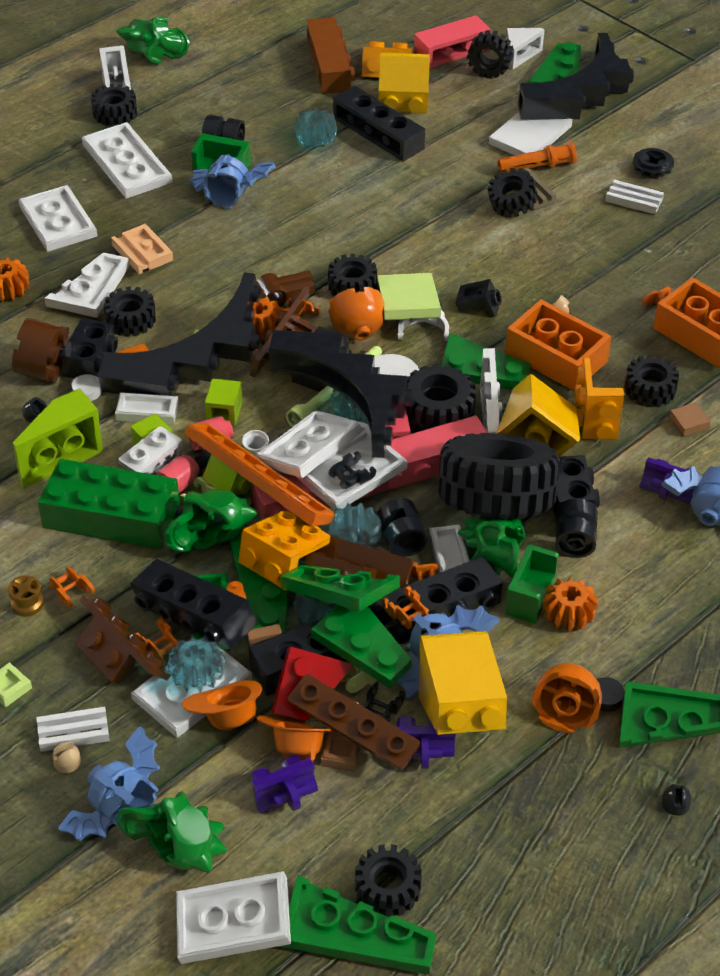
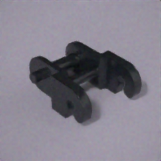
(354, 477)
(392, 707)

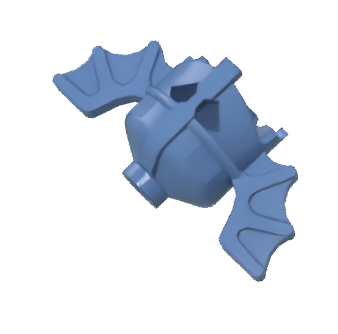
(227, 180)
(706, 492)
(462, 619)
(116, 788)

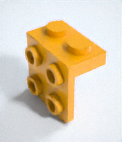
(371, 56)
(598, 407)
(278, 543)

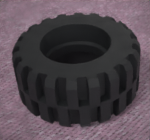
(498, 475)

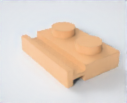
(142, 248)

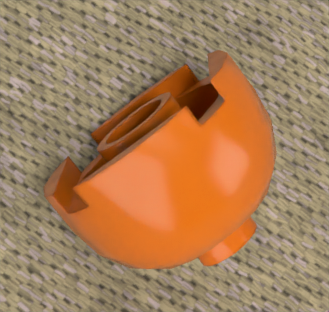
(357, 313)
(567, 697)

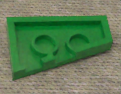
(560, 63)
(468, 355)
(349, 591)
(364, 643)
(666, 714)

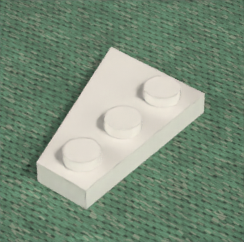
(88, 291)
(490, 392)

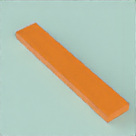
(260, 474)

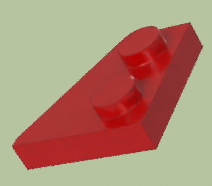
(295, 667)

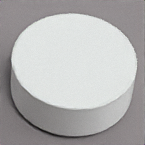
(89, 385)

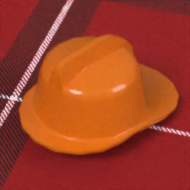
(226, 706)
(295, 737)

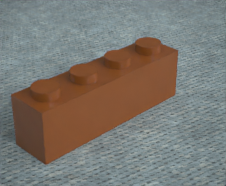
(329, 55)

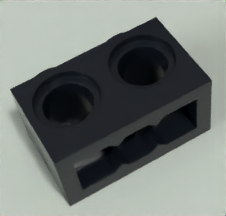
(87, 348)
(575, 481)

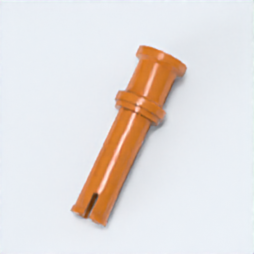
(548, 156)

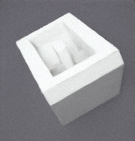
(526, 44)
(114, 66)

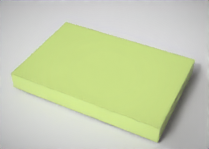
(409, 296)

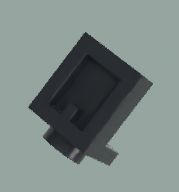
(479, 295)

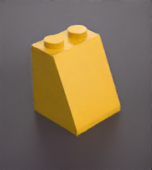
(542, 415)
(461, 683)

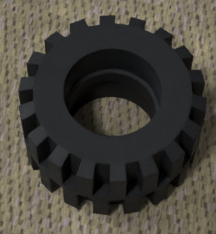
(439, 397)

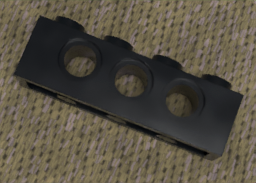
(379, 123)
(193, 603)

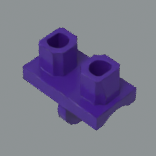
(655, 473)
(431, 743)
(284, 785)

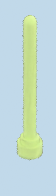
(300, 411)

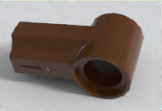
(284, 287)

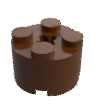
(40, 349)

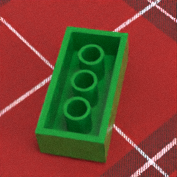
(109, 503)

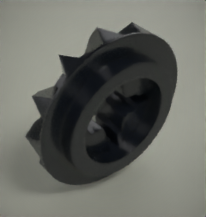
(660, 162)

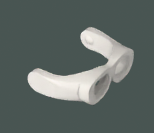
(440, 322)

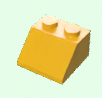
(404, 81)

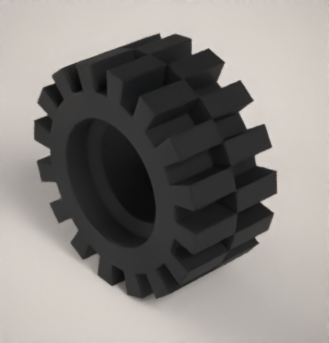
(494, 43)
(114, 104)
(508, 182)
(342, 270)
(130, 300)
(651, 392)
(391, 862)

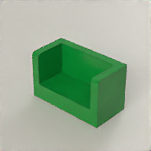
(211, 147)
(529, 583)

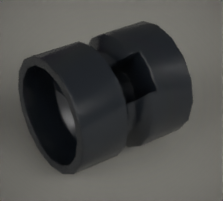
(230, 128)
(402, 527)
(576, 528)

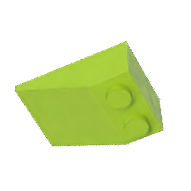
(61, 431)

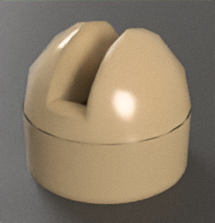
(562, 303)
(66, 757)

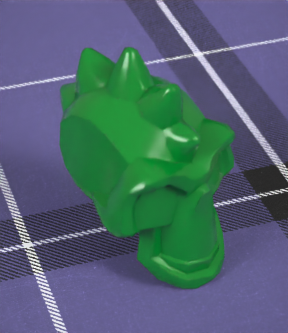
(155, 39)
(208, 520)
(496, 541)
(176, 831)

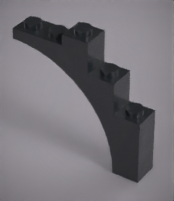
(571, 94)
(195, 357)
(354, 375)

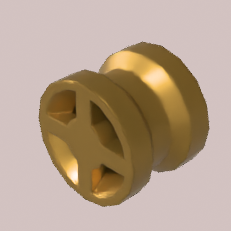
(25, 595)

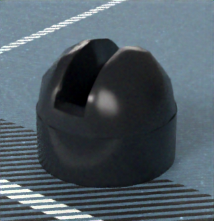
(33, 408)
(668, 800)

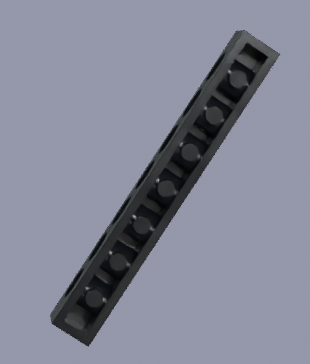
(464, 585)

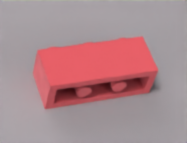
(449, 40)

